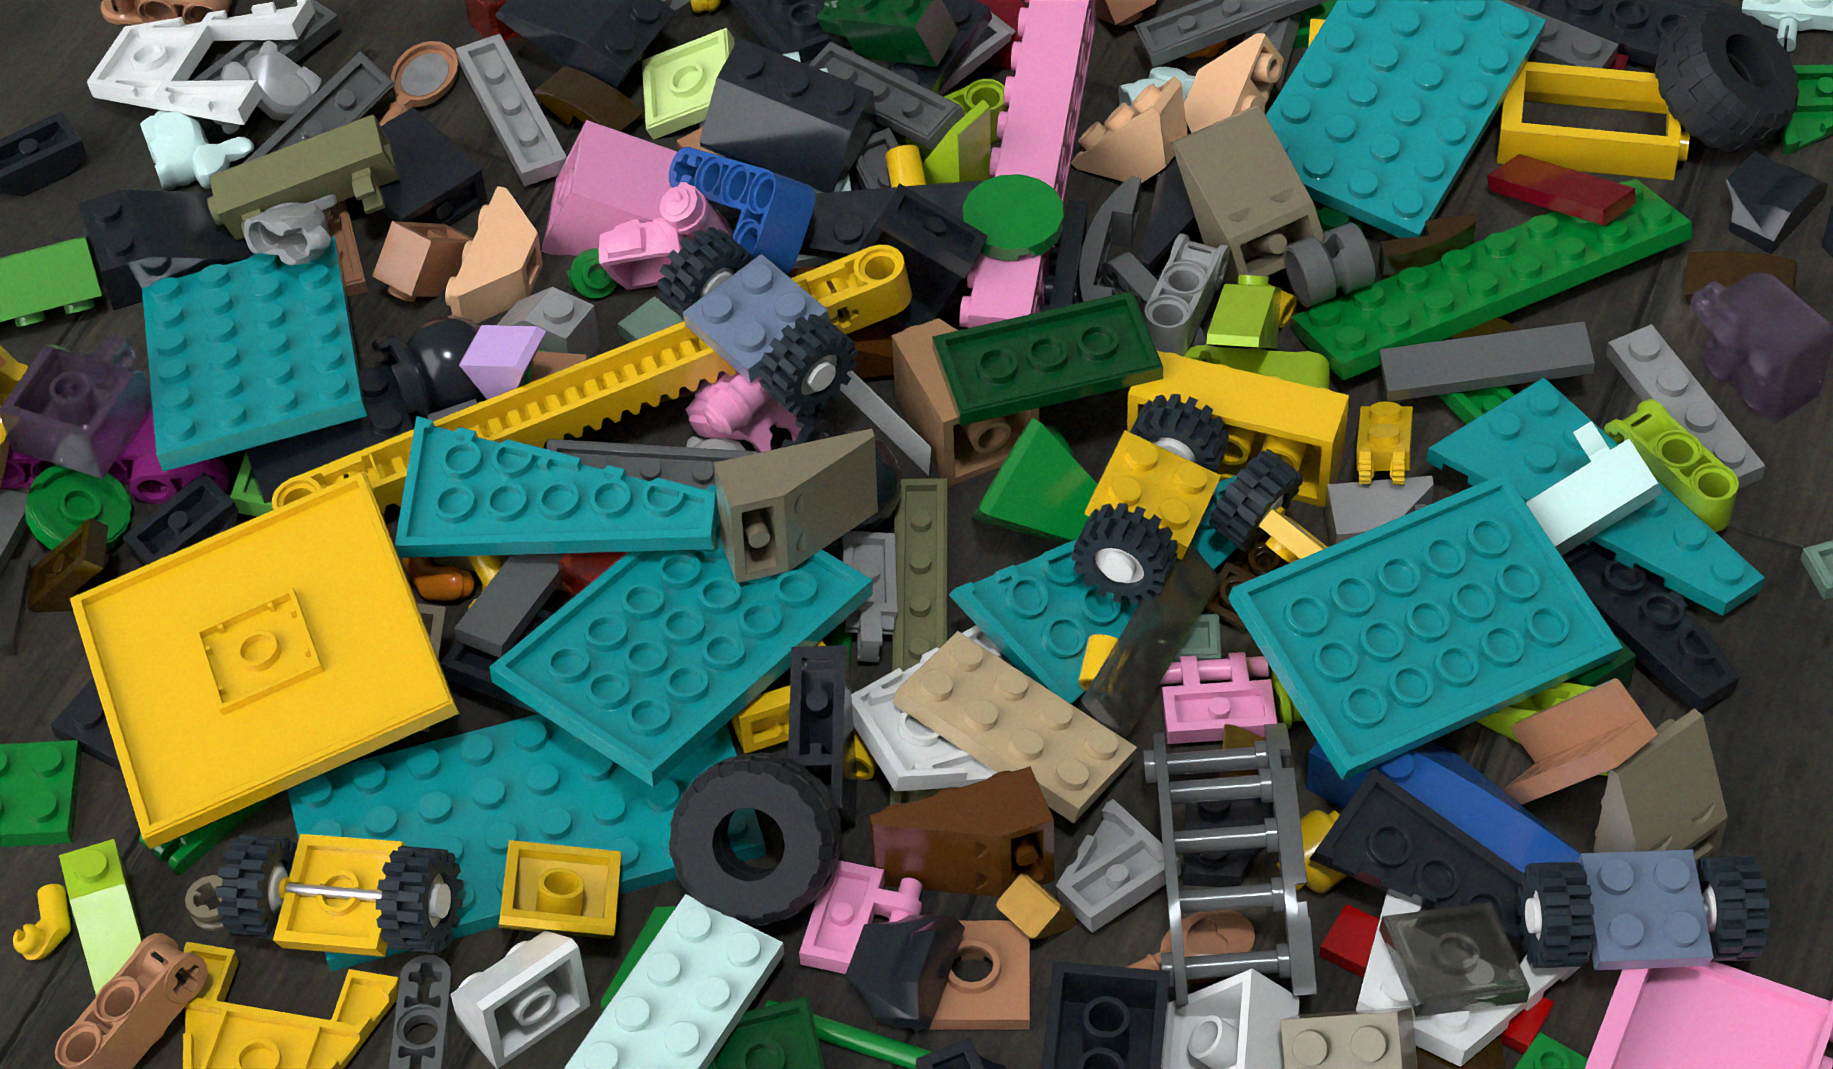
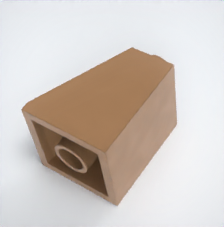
(927, 406)

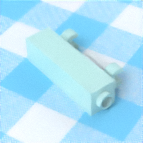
(1596, 494)

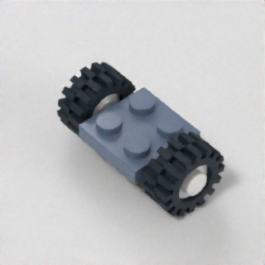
(758, 320)
(1642, 910)

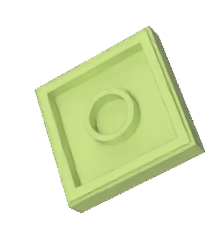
(682, 82)

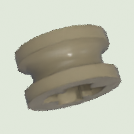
(196, 905)

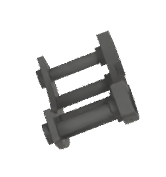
(1279, 834)

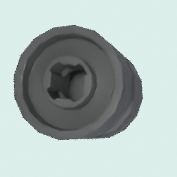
(1324, 266)

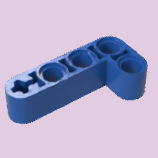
(771, 205)

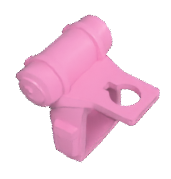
(639, 249)
(738, 411)

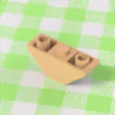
(1233, 82)
(1135, 137)
(498, 263)

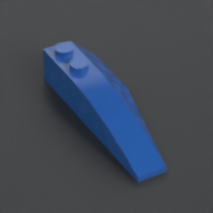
(1457, 794)

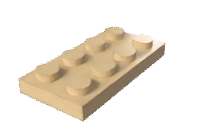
(1014, 724)

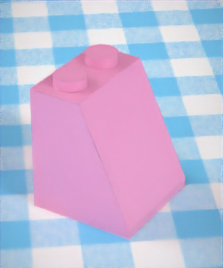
(605, 185)

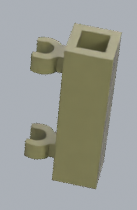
(337, 162)

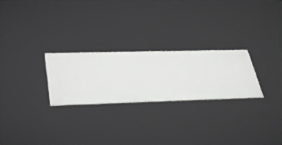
(888, 421)

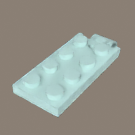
(682, 994)

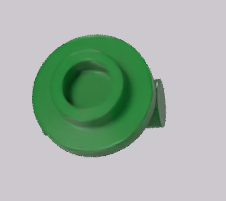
(589, 276)

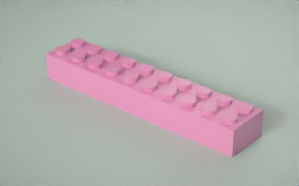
(1036, 142)

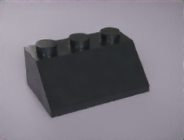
(787, 117)

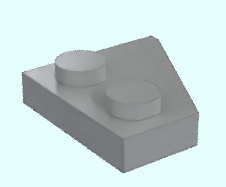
(1112, 869)

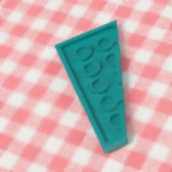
(1536, 448)
(524, 499)
(1046, 614)

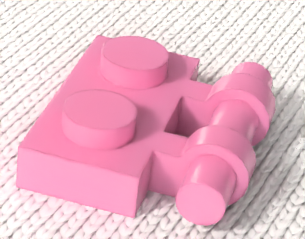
(1200, 710)
(844, 908)

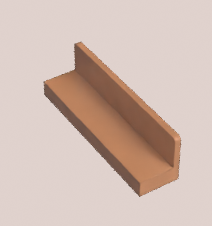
(1579, 740)

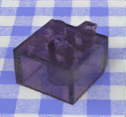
(1765, 343)
(78, 406)

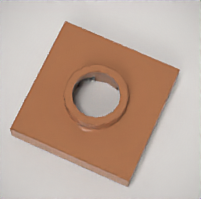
(1003, 996)

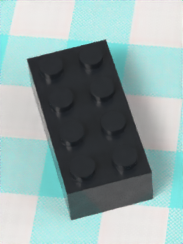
(1106, 1017)

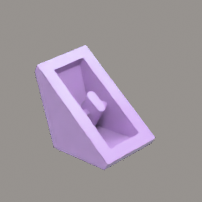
(501, 357)

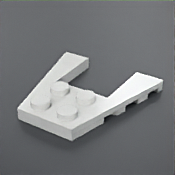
(155, 60)
(906, 748)
(1454, 1034)

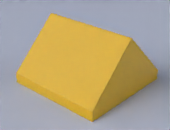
(560, 889)

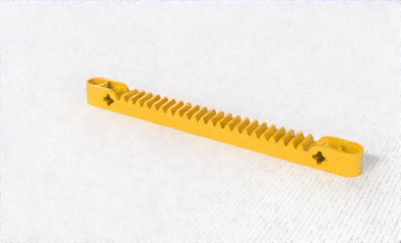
(865, 288)

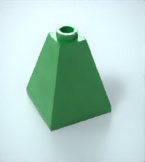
(1038, 489)

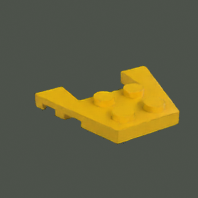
(258, 1038)

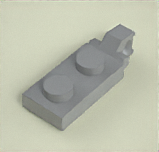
(876, 558)

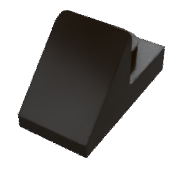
(71, 569)

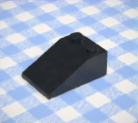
(591, 35)
(154, 237)
(298, 454)

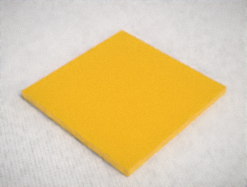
(260, 659)

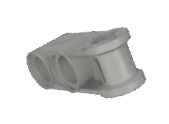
(1184, 293)

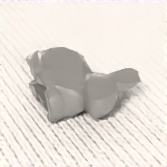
(281, 82)
(292, 230)

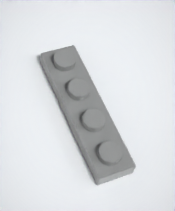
(512, 109)
(1660, 375)

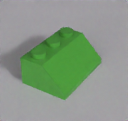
(48, 279)

